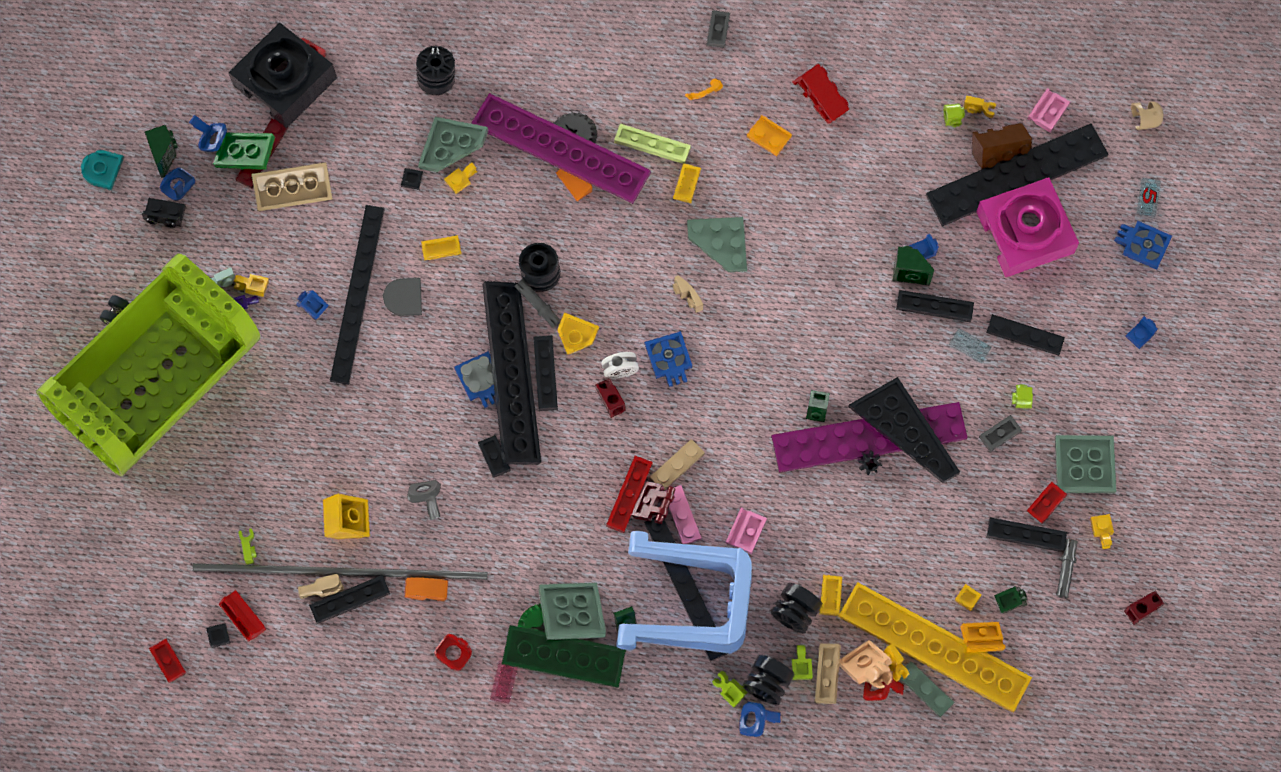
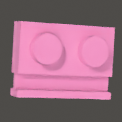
(1048, 110)
(746, 530)

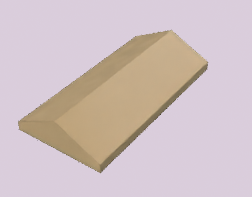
(292, 186)

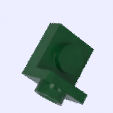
(817, 406)
(1011, 599)
(624, 616)

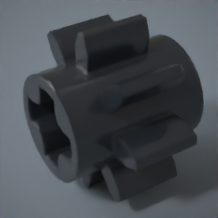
(872, 466)

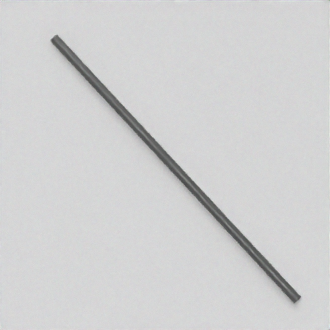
(340, 571)

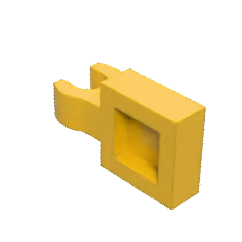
(976, 105)
(460, 179)
(253, 285)
(1103, 528)
(896, 665)

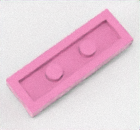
(683, 518)

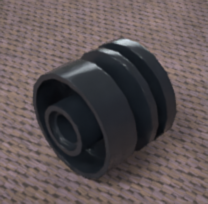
(435, 70)
(539, 266)
(795, 609)
(769, 678)

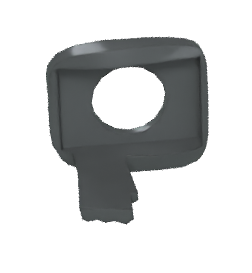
(428, 496)

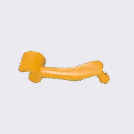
(716, 85)

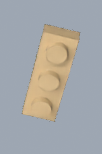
(677, 464)
(827, 673)

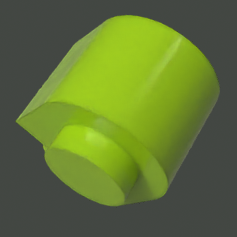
(953, 114)
(1023, 396)

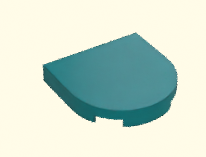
(101, 168)

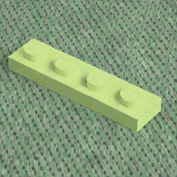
(652, 143)

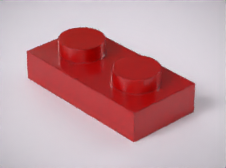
(1046, 502)
(167, 660)

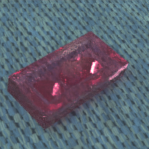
(503, 683)

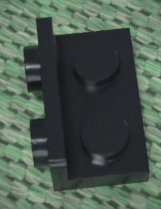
(164, 212)

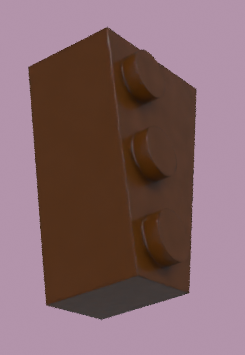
(1000, 145)

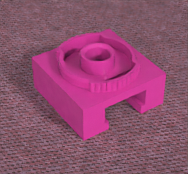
(1023, 245)

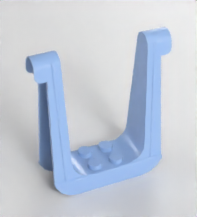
(723, 559)

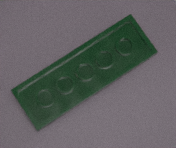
(563, 657)

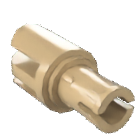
(322, 587)

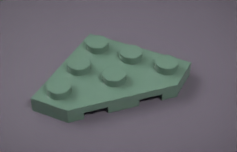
(450, 142)
(721, 240)

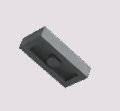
(718, 29)
(1000, 433)

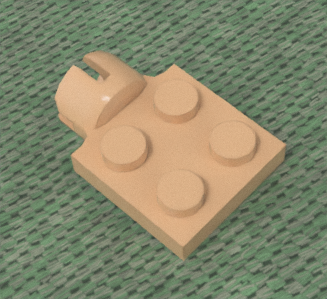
(867, 664)

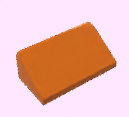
(576, 186)

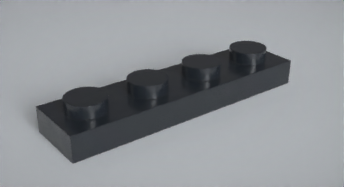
(935, 306)
(1025, 335)
(545, 373)
(1026, 534)
(349, 599)

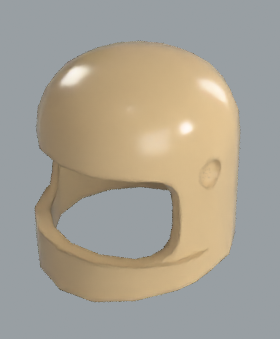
(1149, 117)

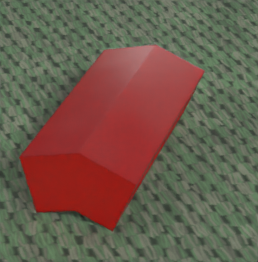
(242, 616)

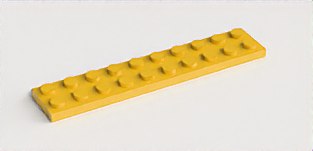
(934, 647)

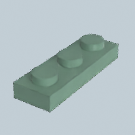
(927, 690)

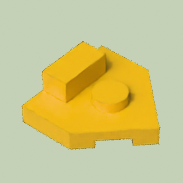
(576, 333)

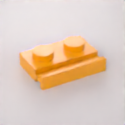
(769, 135)
(982, 636)

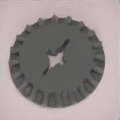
(578, 122)

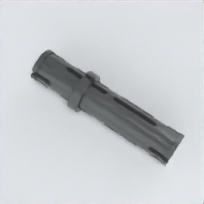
(543, 309)
(1068, 560)

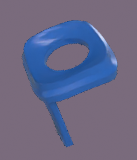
(208, 131)
(179, 191)
(761, 716)

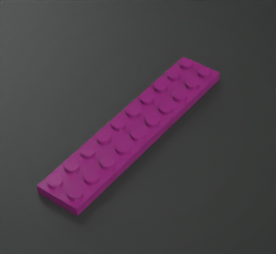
(562, 148)
(849, 439)

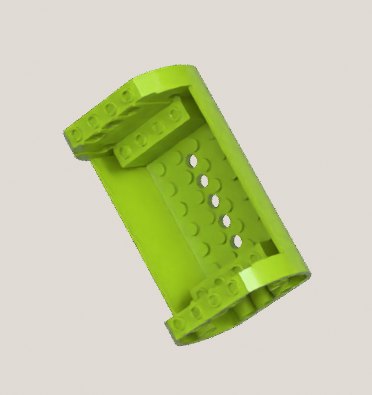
(172, 312)

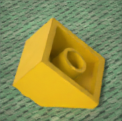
(345, 517)

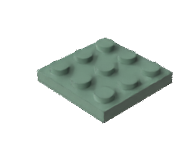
(1085, 464)
(572, 611)

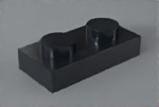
(492, 454)

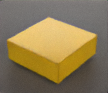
(968, 597)

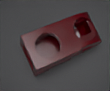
(610, 397)
(1144, 607)

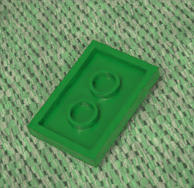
(244, 151)

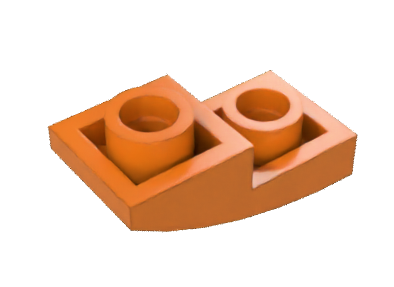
(426, 588)

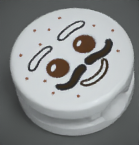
(620, 365)

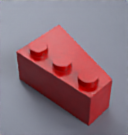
(822, 93)

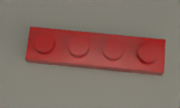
(629, 494)

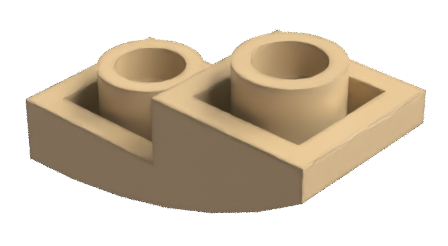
(685, 290)

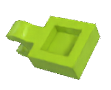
(248, 550)
(801, 666)

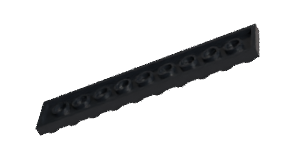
(1041, 162)
(511, 374)

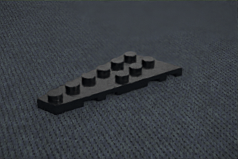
(900, 421)

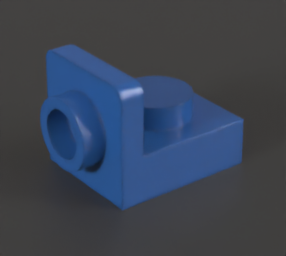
(927, 247)
(312, 303)
(1142, 332)

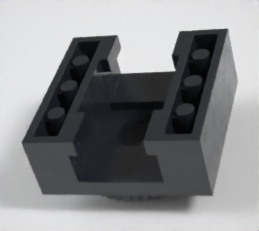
(286, 91)

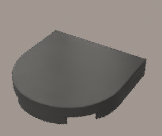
(404, 297)

